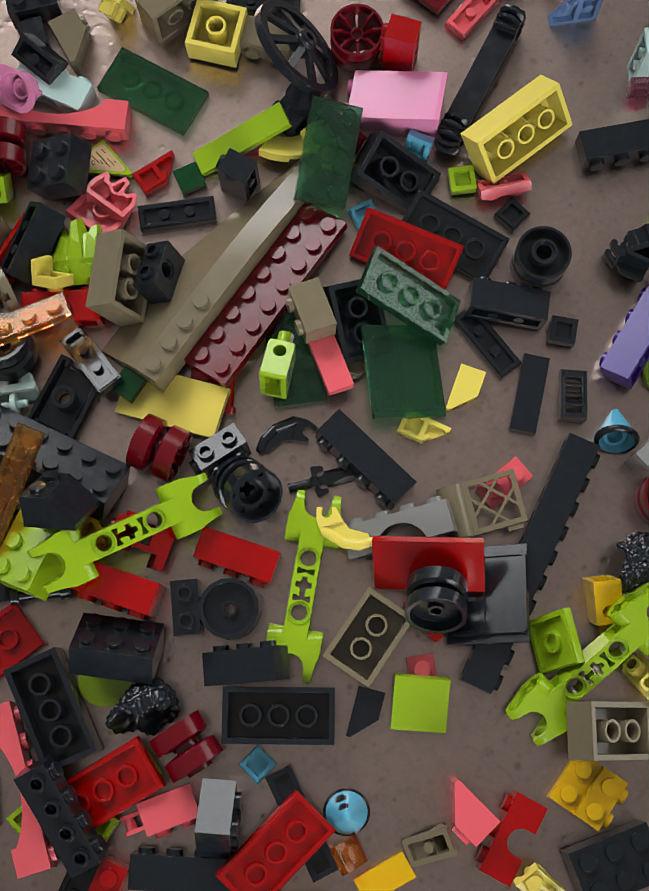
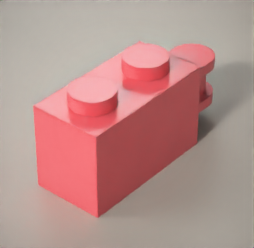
(164, 812)

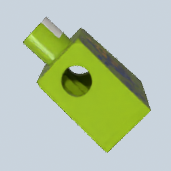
(278, 365)

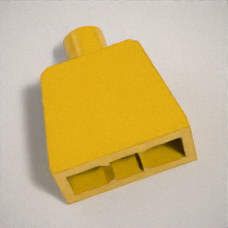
(600, 593)

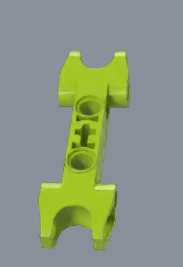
(80, 552)
(296, 633)
(550, 696)

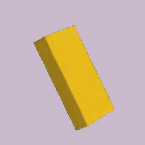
(386, 875)

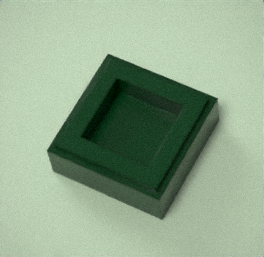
(189, 178)
(131, 386)

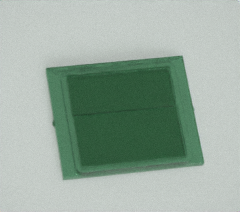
(402, 373)

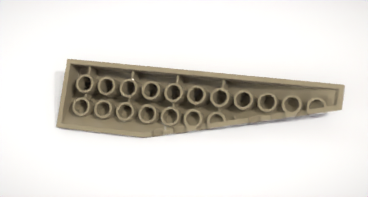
(206, 284)

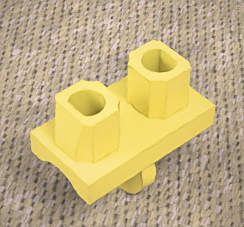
(116, 9)
(637, 671)
(537, 879)

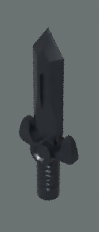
(329, 478)

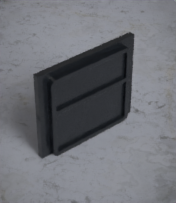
(503, 609)

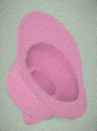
(18, 89)

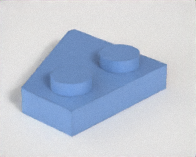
(574, 11)

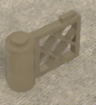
(464, 510)

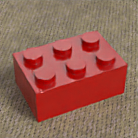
(122, 590)

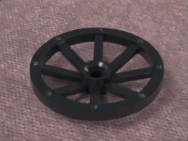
(303, 41)

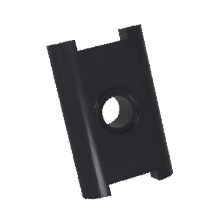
(62, 380)

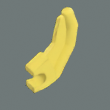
(339, 533)

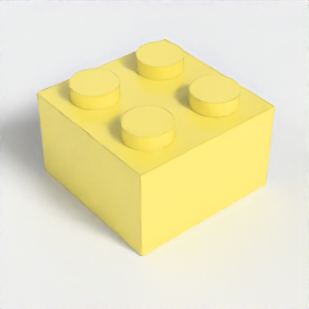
(216, 32)

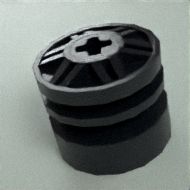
(247, 488)

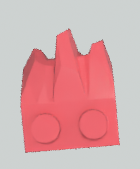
(104, 204)

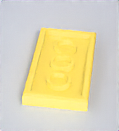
(184, 403)

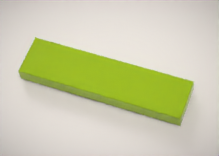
(243, 137)

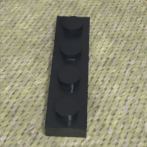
(282, 784)

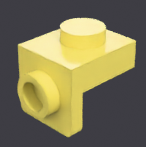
(44, 276)

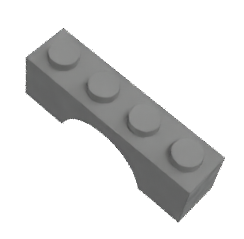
(432, 518)

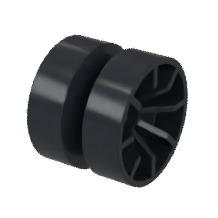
(541, 258)

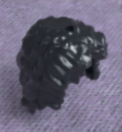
(636, 567)
(144, 708)

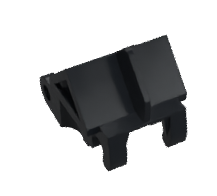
(631, 255)

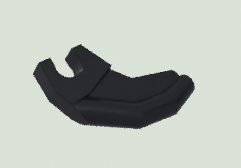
(285, 430)

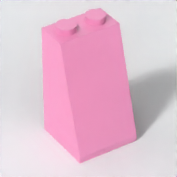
(398, 100)

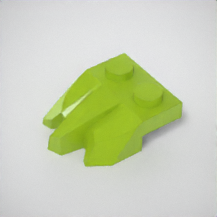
(76, 251)

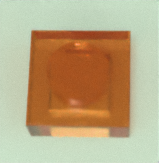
(348, 855)

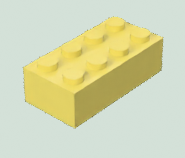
(517, 128)

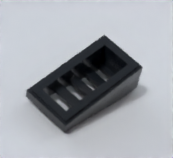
(572, 416)

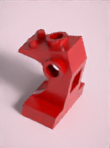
(158, 545)

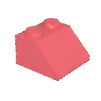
(469, 815)

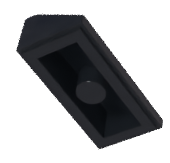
(39, 58)

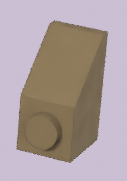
(72, 37)

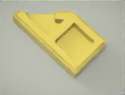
(466, 386)
(421, 429)

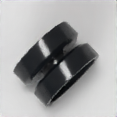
(17, 358)
(220, 595)
(436, 599)

